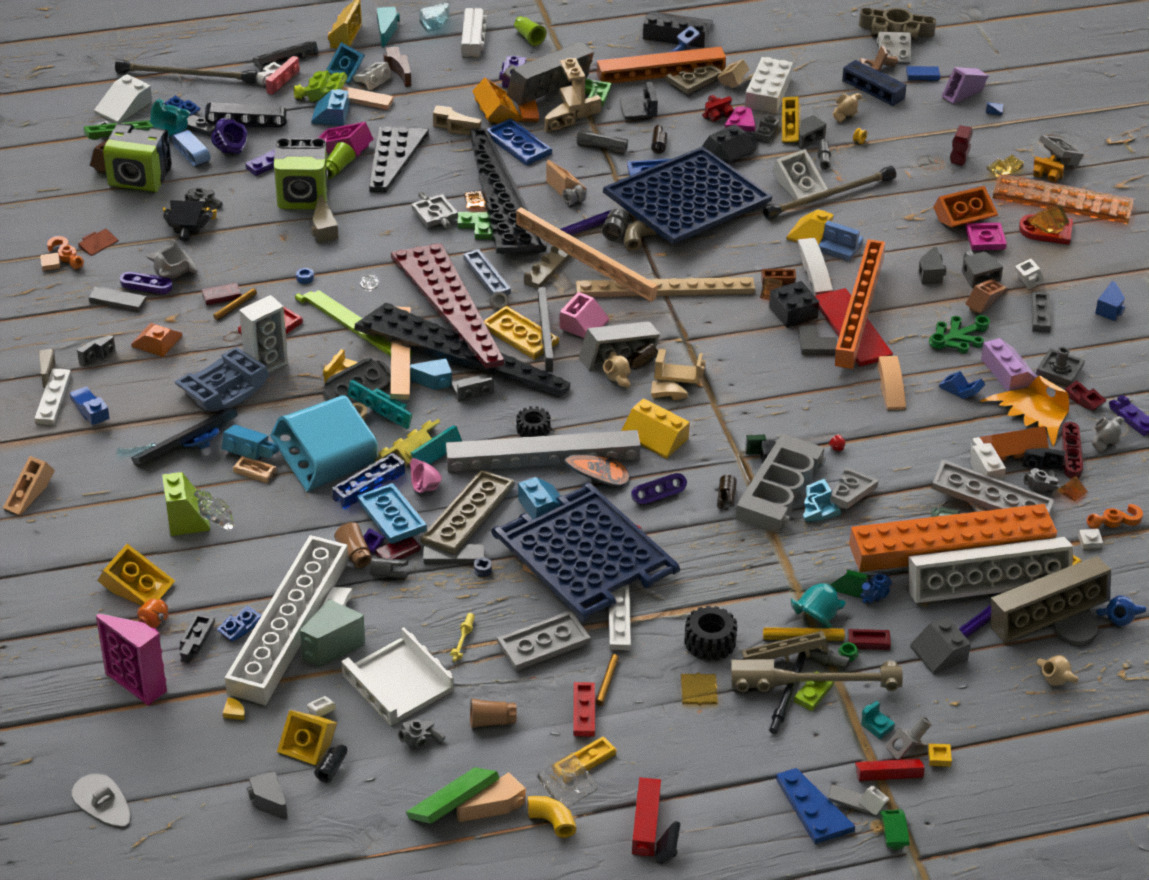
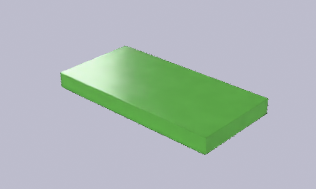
(452, 795)

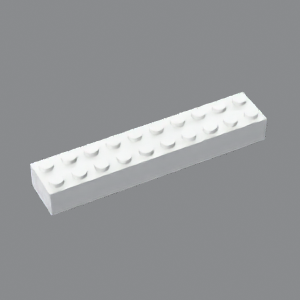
(277, 633)

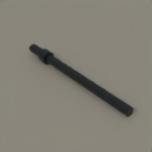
(779, 714)

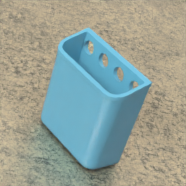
(329, 439)

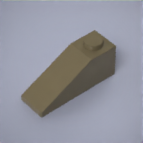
(324, 225)

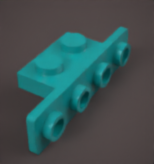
(381, 403)

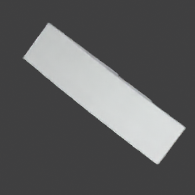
(814, 266)

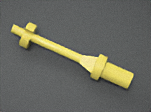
(466, 628)

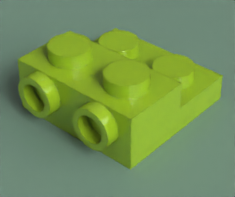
(323, 83)

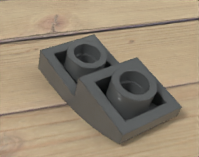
(767, 128)
(98, 348)

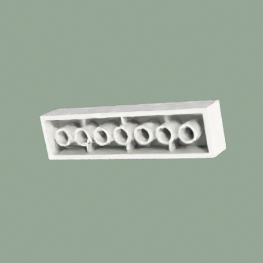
(985, 568)

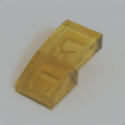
(1007, 166)

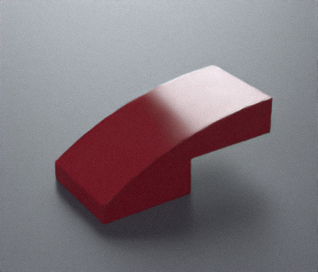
(1087, 398)

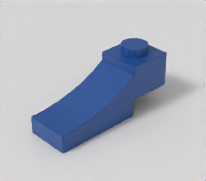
(89, 405)

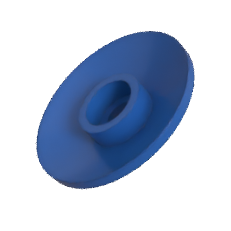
(202, 440)

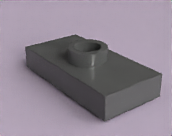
(200, 125)

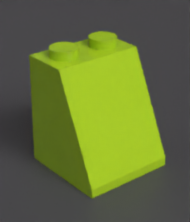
(182, 505)

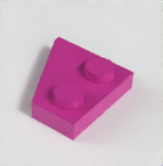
(742, 118)

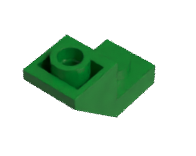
(895, 829)

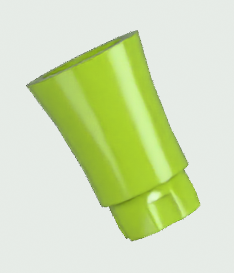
(533, 32)
(339, 159)

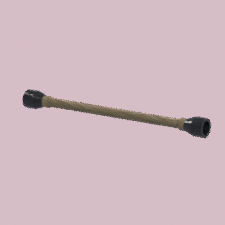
(124, 66)
(773, 210)

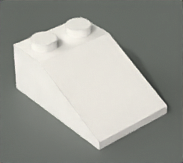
(124, 99)
(798, 175)

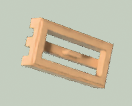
(252, 471)

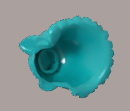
(169, 117)
(820, 603)

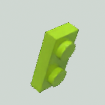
(812, 693)

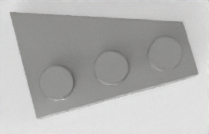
(852, 488)

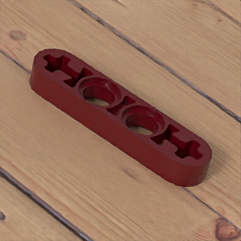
(1072, 450)

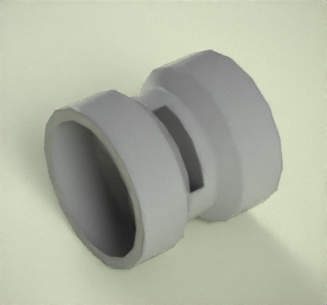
(573, 195)

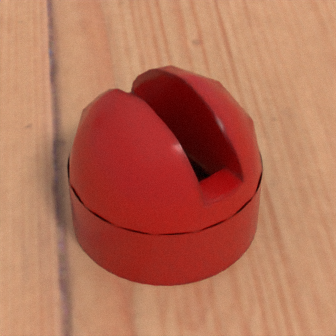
(837, 443)

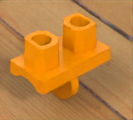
(1048, 166)

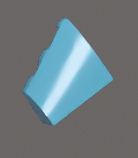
(818, 502)

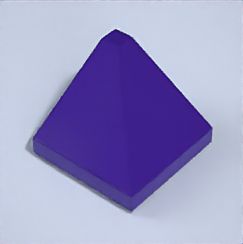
(373, 540)

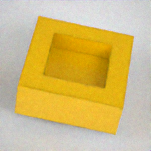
(939, 755)

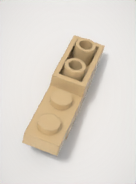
(561, 117)

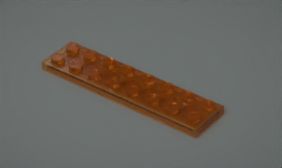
(1071, 198)

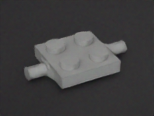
(434, 210)

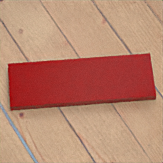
(834, 308)

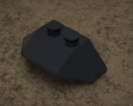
(730, 143)

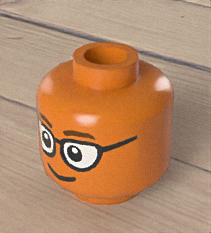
(153, 613)

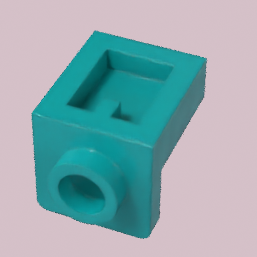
(876, 721)

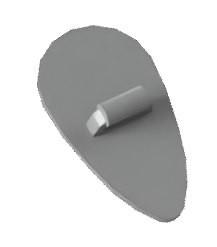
(102, 800)

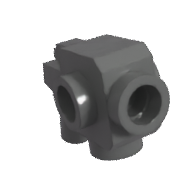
(206, 196)
(1039, 480)
(416, 733)

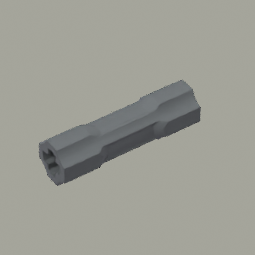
(591, 139)

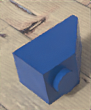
(1111, 302)

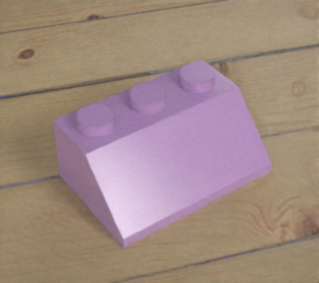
(1007, 365)

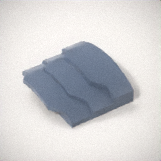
(225, 381)

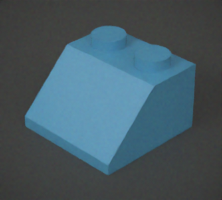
(332, 108)
(537, 497)

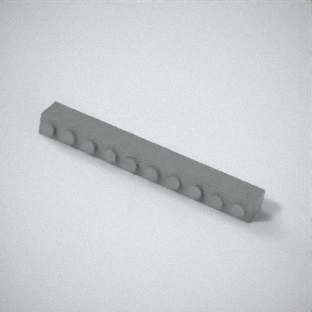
(539, 450)

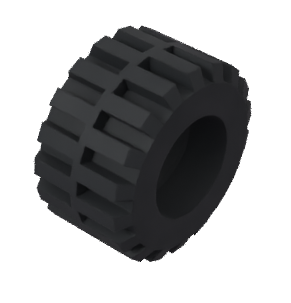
(710, 633)

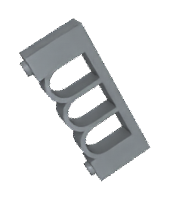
(773, 515)

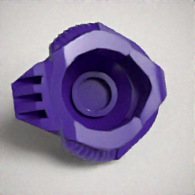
(229, 136)

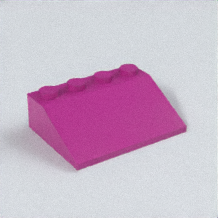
(132, 656)

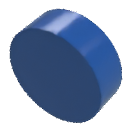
(305, 275)

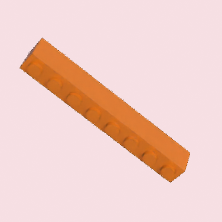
(658, 65)

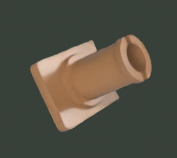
(881, 58)

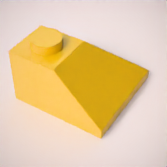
(810, 226)
(306, 736)

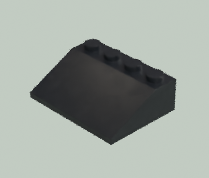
(667, 27)

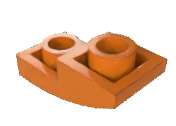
(529, 112)

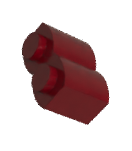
(961, 145)

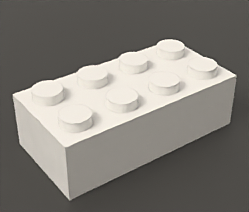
(769, 85)
(265, 332)

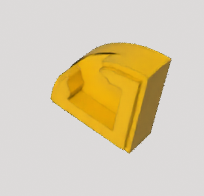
(233, 709)

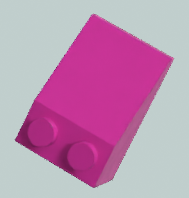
(355, 135)

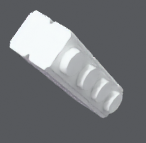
(473, 32)

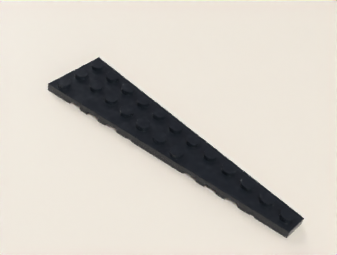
(501, 198)
(444, 343)

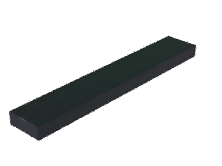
(184, 436)

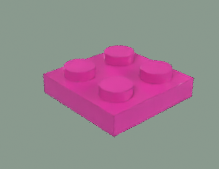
(986, 236)

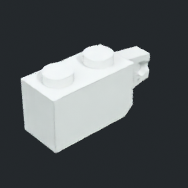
(986, 460)

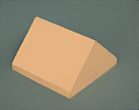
(560, 178)

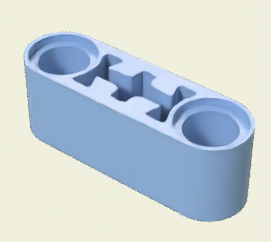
(191, 148)

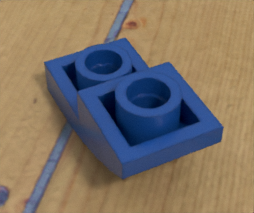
(188, 105)
(240, 625)

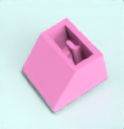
(582, 313)

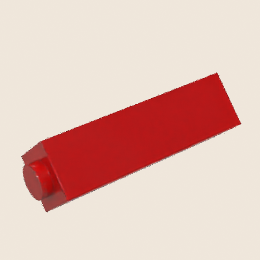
(646, 817)

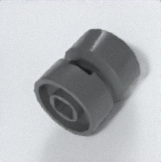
(615, 224)

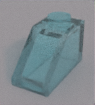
(434, 17)

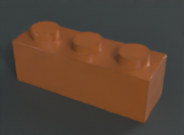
(787, 276)

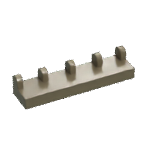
(546, 268)
(787, 647)

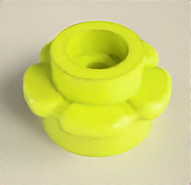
(299, 92)

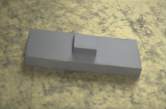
(846, 798)

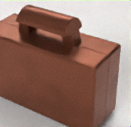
(97, 242)

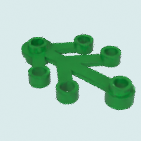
(939, 340)

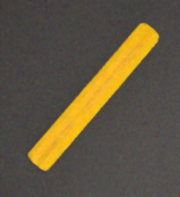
(779, 633)

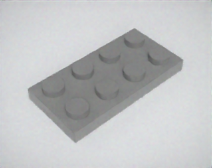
(543, 640)

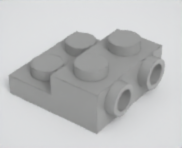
(1062, 150)

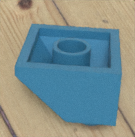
(345, 60)

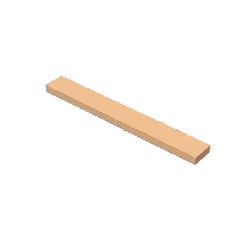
(400, 369)

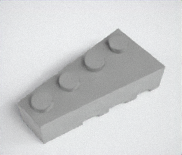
(622, 339)

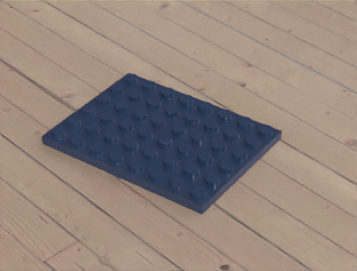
(687, 195)

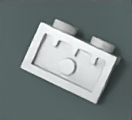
(374, 75)

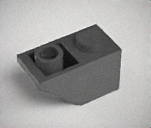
(931, 267)

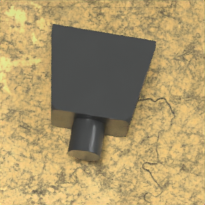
(980, 268)

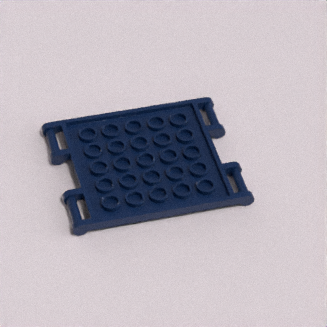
(585, 550)

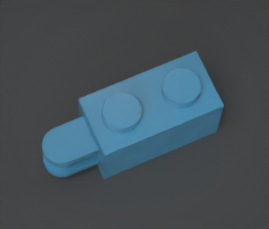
(248, 443)

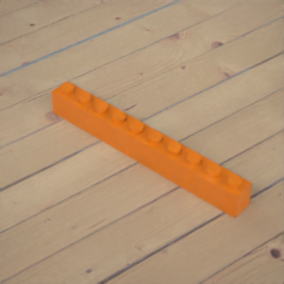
(859, 304)

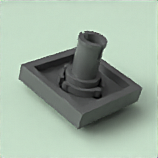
(1060, 366)

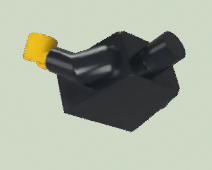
(187, 217)

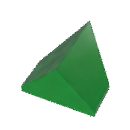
(851, 583)

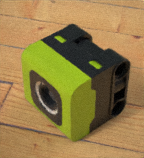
(137, 157)
(300, 172)

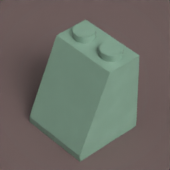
(332, 633)

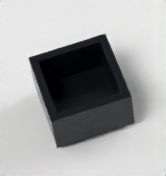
(794, 304)

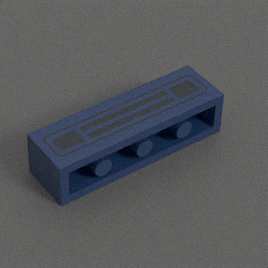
(874, 82)

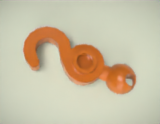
(66, 252)
(1114, 517)

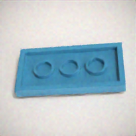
(392, 513)

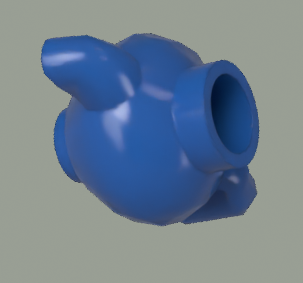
(1121, 610)

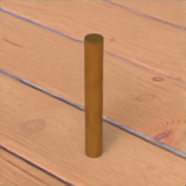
(235, 303)
(607, 679)

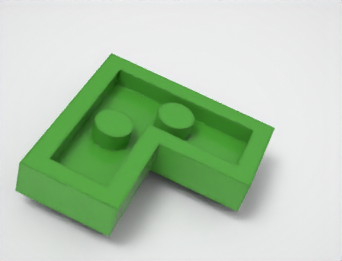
(598, 88)
(476, 221)

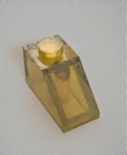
(1050, 219)

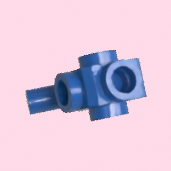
(876, 588)

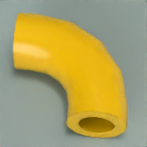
(554, 812)

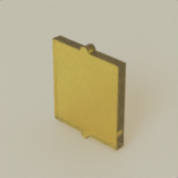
(699, 689)

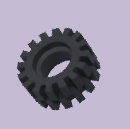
(531, 415)

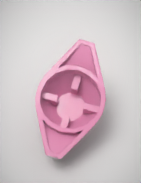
(424, 476)

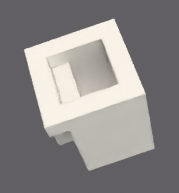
(1029, 273)

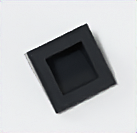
(766, 447)

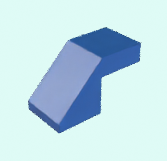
(959, 386)

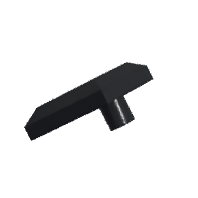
(667, 844)

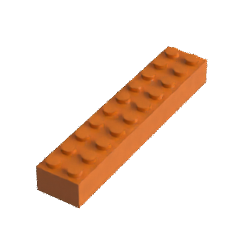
(892, 543)

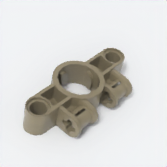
(897, 21)

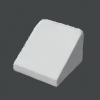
(873, 800)

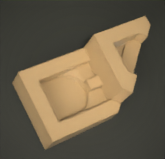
(666, 388)

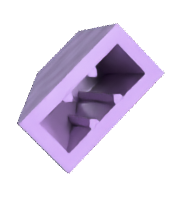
(964, 83)

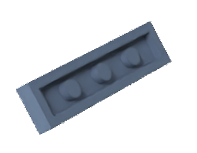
(486, 272)

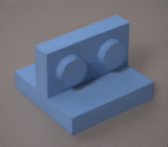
(840, 241)

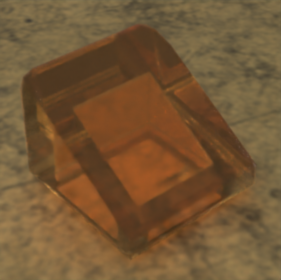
(769, 284)
(1073, 489)

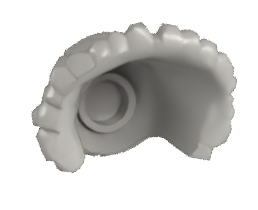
(172, 261)

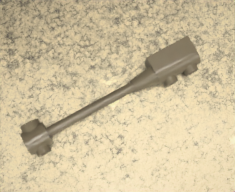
(763, 675)

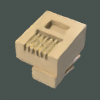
(733, 74)

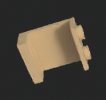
(573, 95)
(678, 372)

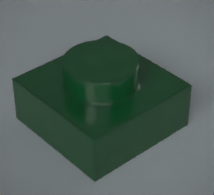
(753, 443)

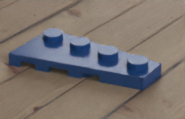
(817, 814)

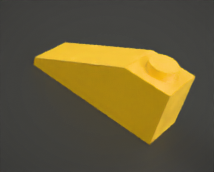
(791, 119)

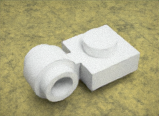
(267, 71)

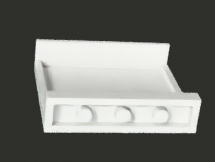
(399, 678)

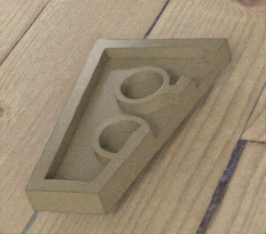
(694, 80)

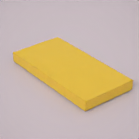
(518, 332)

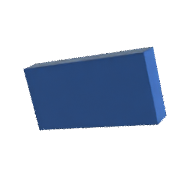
(922, 72)

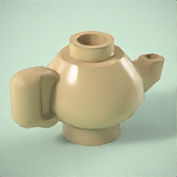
(846, 106)
(617, 369)
(1057, 670)

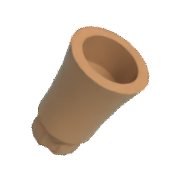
(357, 548)
(491, 713)

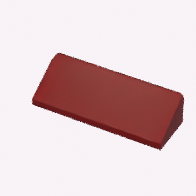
(889, 769)

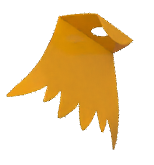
(1037, 405)

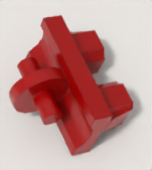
(716, 106)

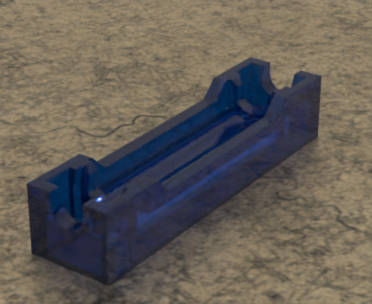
(368, 479)

